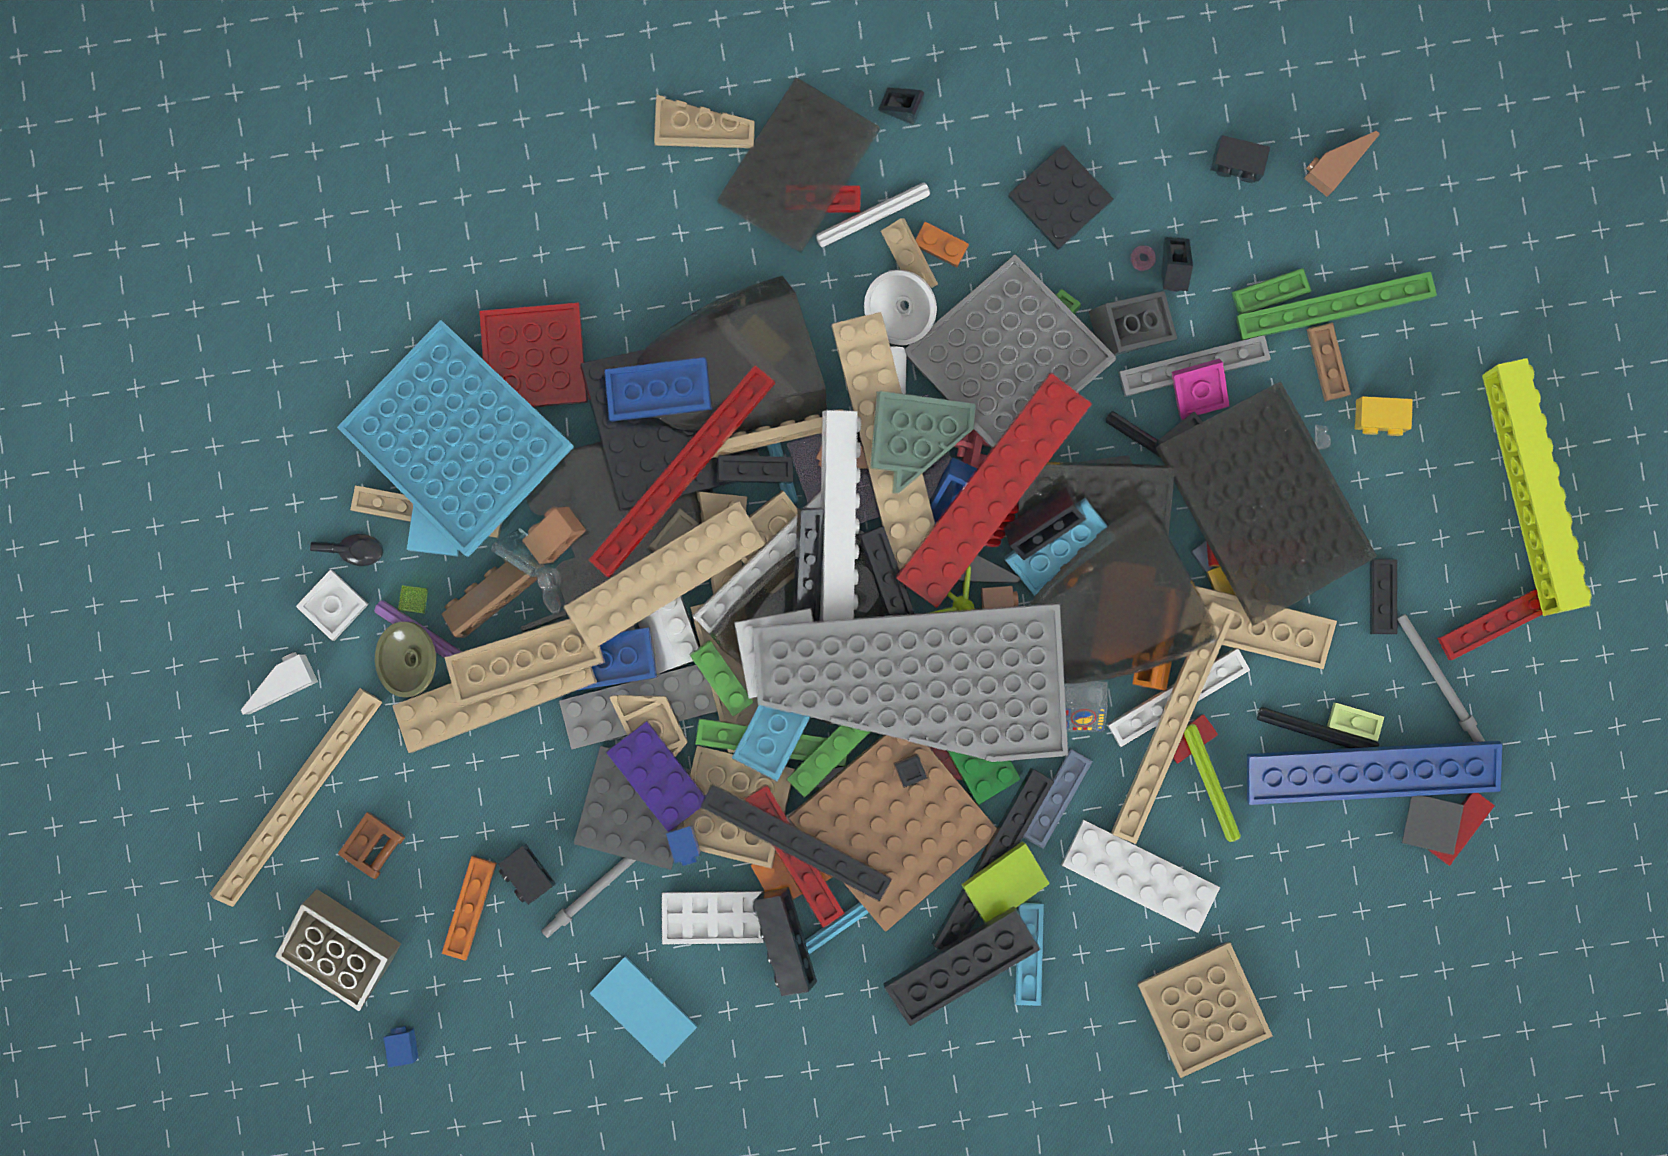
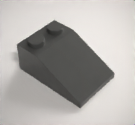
(1133, 323)

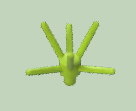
(962, 602)

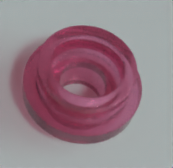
(1141, 265)

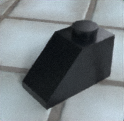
(1176, 264)

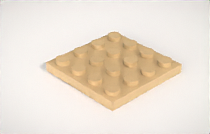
(718, 835)
(1204, 1009)

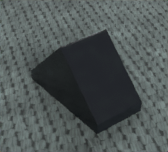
(902, 103)

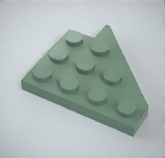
(915, 433)

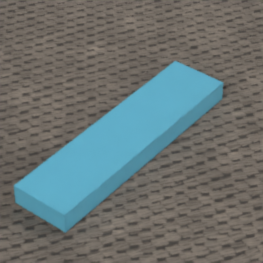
(1029, 970)

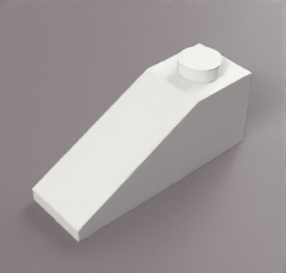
(284, 680)

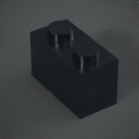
(1240, 159)
(526, 874)

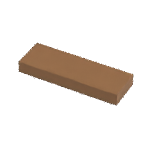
(1328, 362)

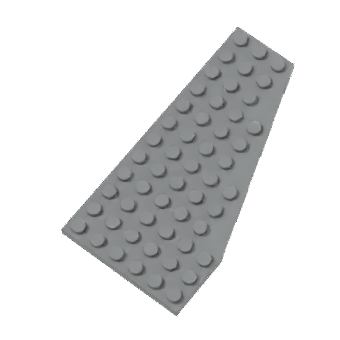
(939, 679)

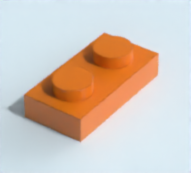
(941, 244)

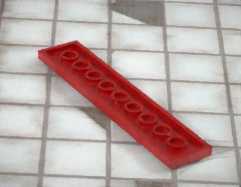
(993, 489)

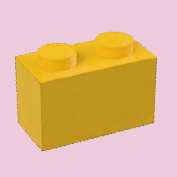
(1383, 414)

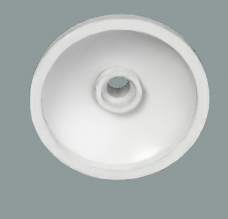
(887, 296)

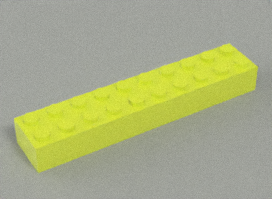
(1536, 487)

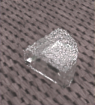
(1321, 439)

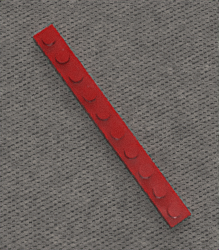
(682, 471)

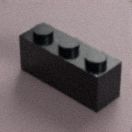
(1044, 523)

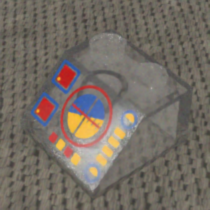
(1086, 706)

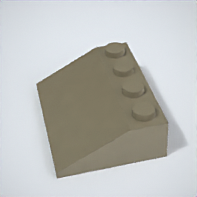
(337, 949)

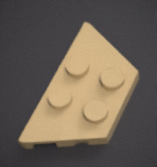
(637, 709)

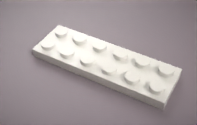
(1140, 876)

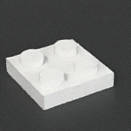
(332, 605)

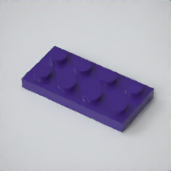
(657, 776)

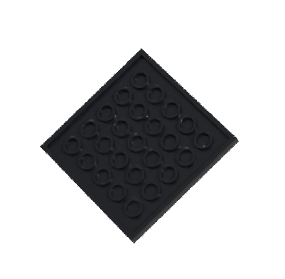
(640, 447)

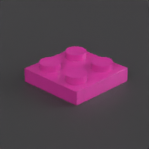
(1200, 388)

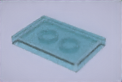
(517, 553)

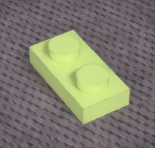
(1355, 721)

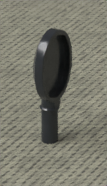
(354, 549)

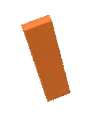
(469, 908)

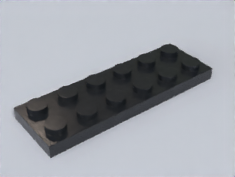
(961, 966)

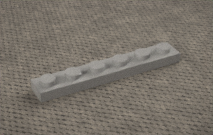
(1159, 374)

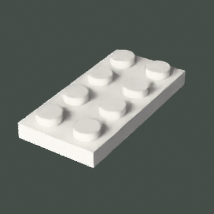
(709, 917)

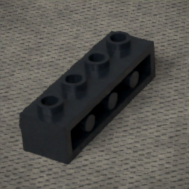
(784, 941)

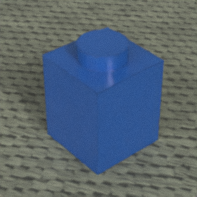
(684, 845)
(401, 1046)

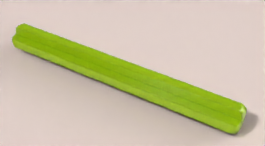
(1211, 783)

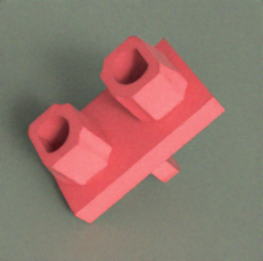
(970, 449)

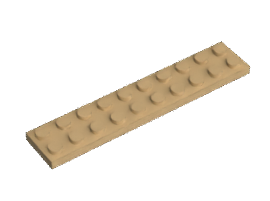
(867, 370)

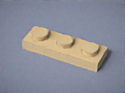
(907, 251)

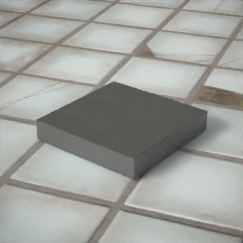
(1432, 824)

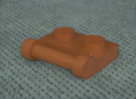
(364, 840)

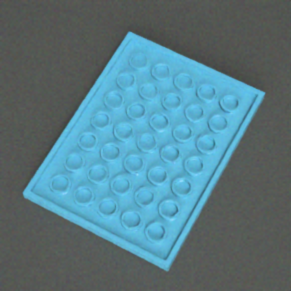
(455, 438)

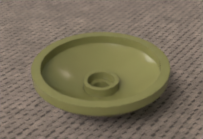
(405, 659)

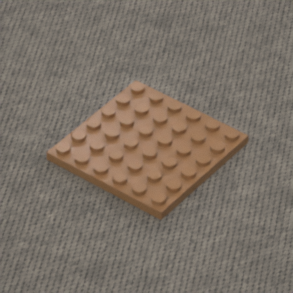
(906, 832)

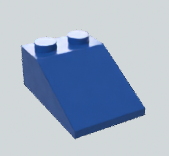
(949, 485)

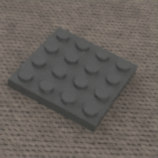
(619, 819)

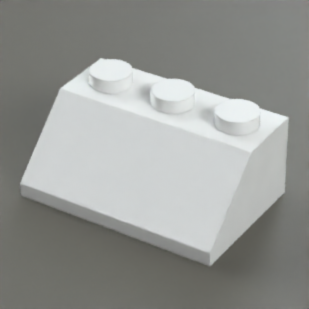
(671, 635)

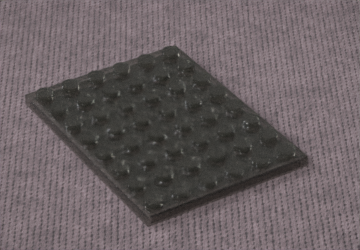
(1266, 503)

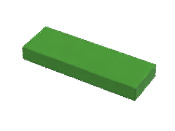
(1271, 292)

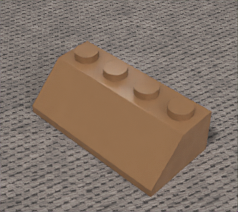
(486, 598)

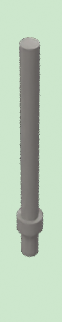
(1467, 722)
(564, 916)

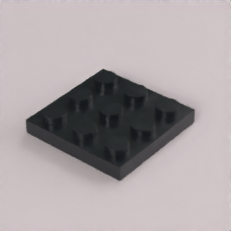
(1060, 197)

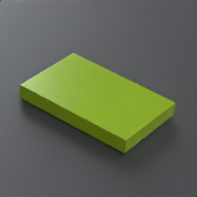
(1005, 882)

